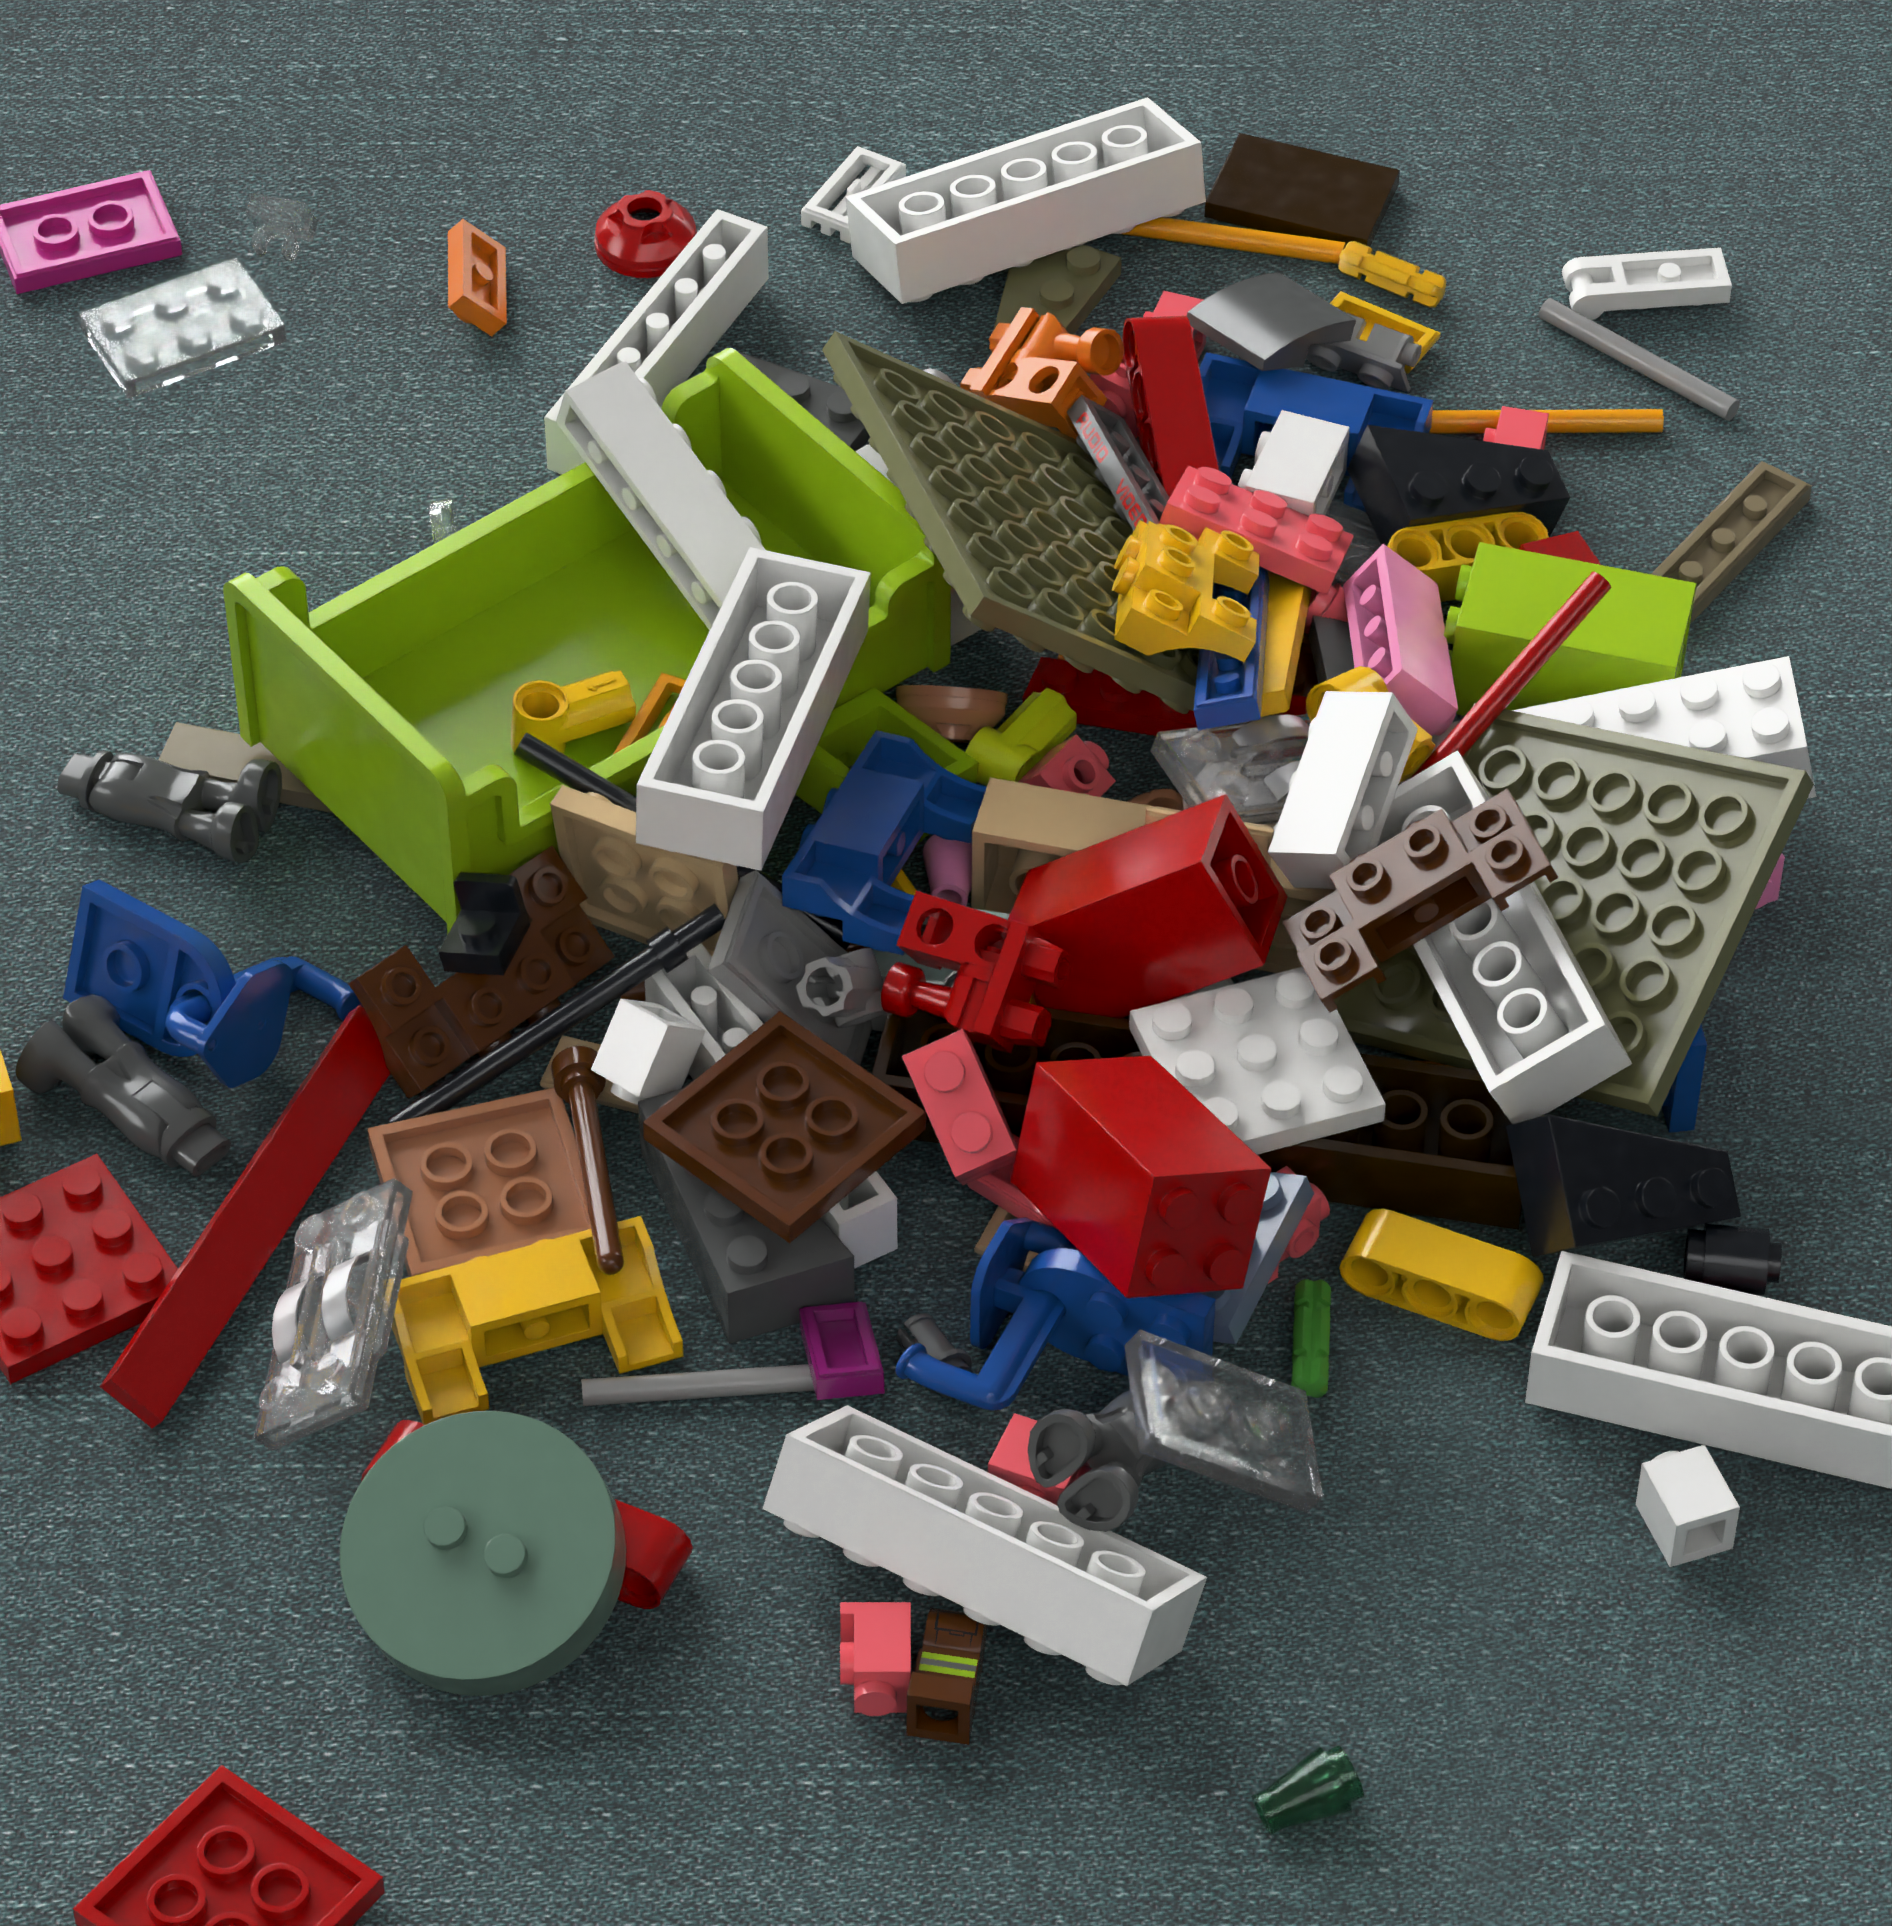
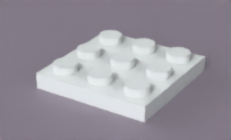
(1263, 1060)

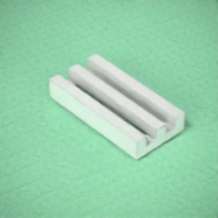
(881, 172)

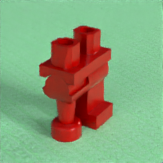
(995, 975)

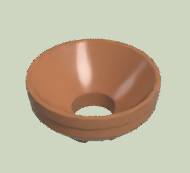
(953, 711)

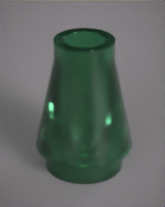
(1311, 1790)

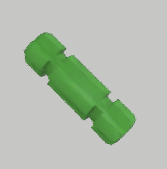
(1311, 1337)

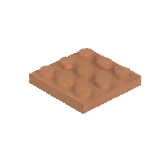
(484, 1178)

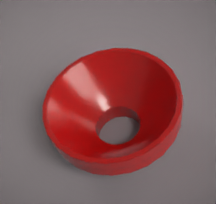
(643, 246)

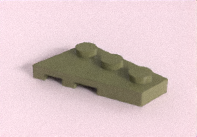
(1061, 284)

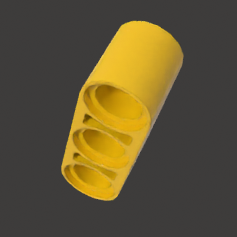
(1445, 546)
(1442, 1274)

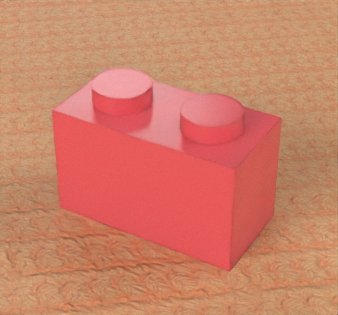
(962, 1107)

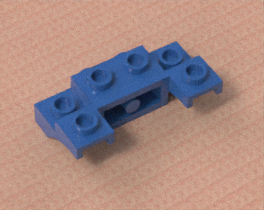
(1249, 401)
(870, 832)

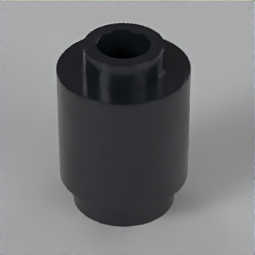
(1732, 1258)

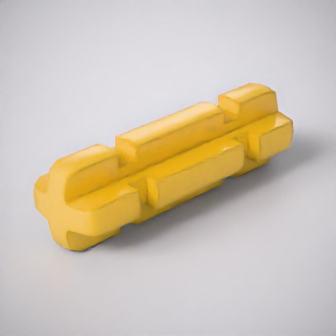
(1392, 274)

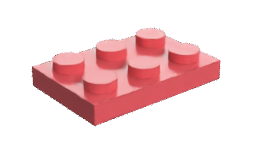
(1288, 541)

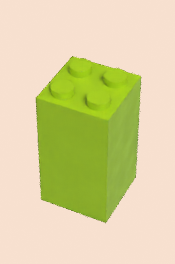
(1512, 593)

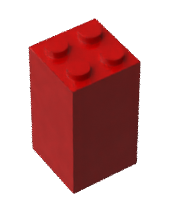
(1154, 911)
(1140, 1176)

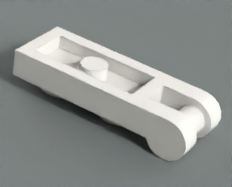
(1646, 280)

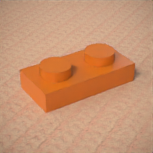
(476, 278)

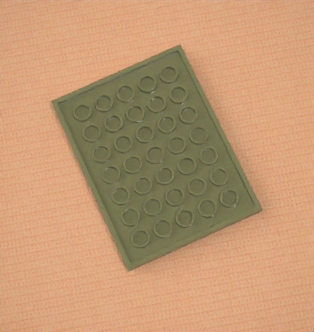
(1008, 516)

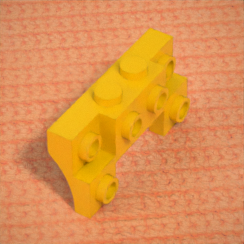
(1169, 589)
(525, 1304)

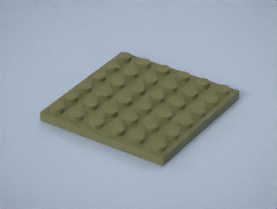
(1653, 890)

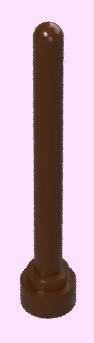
(580, 1088)

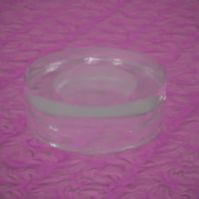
(443, 519)

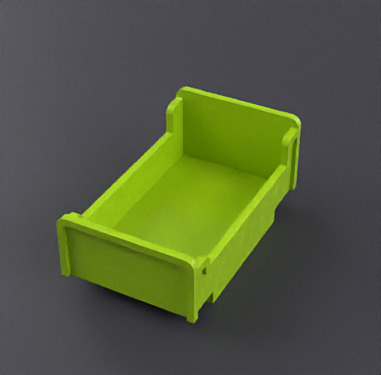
(409, 681)

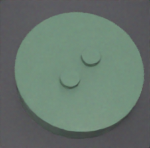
(483, 1553)

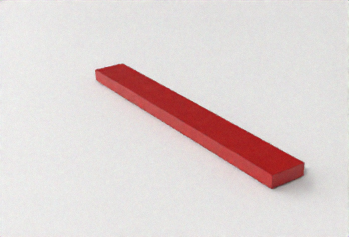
(249, 1223)

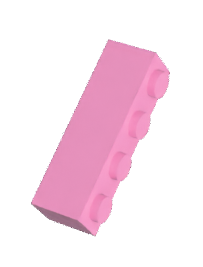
(1400, 635)

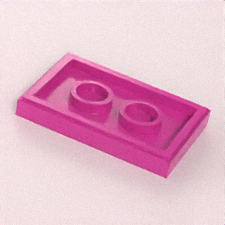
(86, 232)

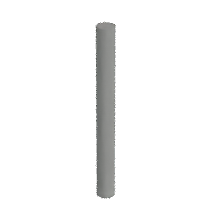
(1639, 359)
(696, 1385)

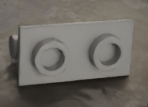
(1376, 362)

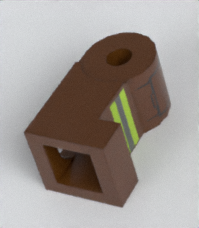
(946, 1676)

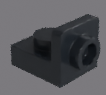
(488, 925)

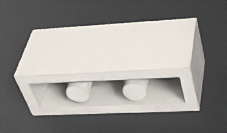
(1342, 785)

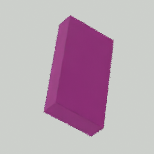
(841, 1350)

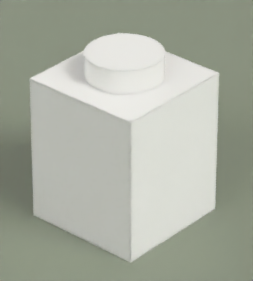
(646, 1050)
(1687, 1505)

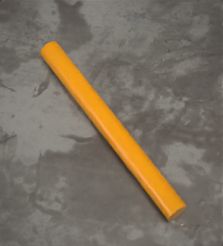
(1240, 239)
(1558, 421)

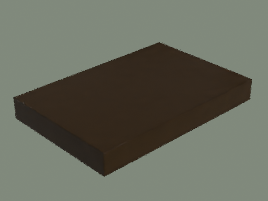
(1301, 191)

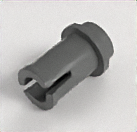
(936, 1343)

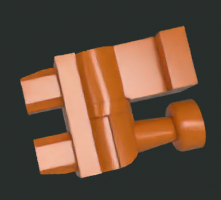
(1043, 368)

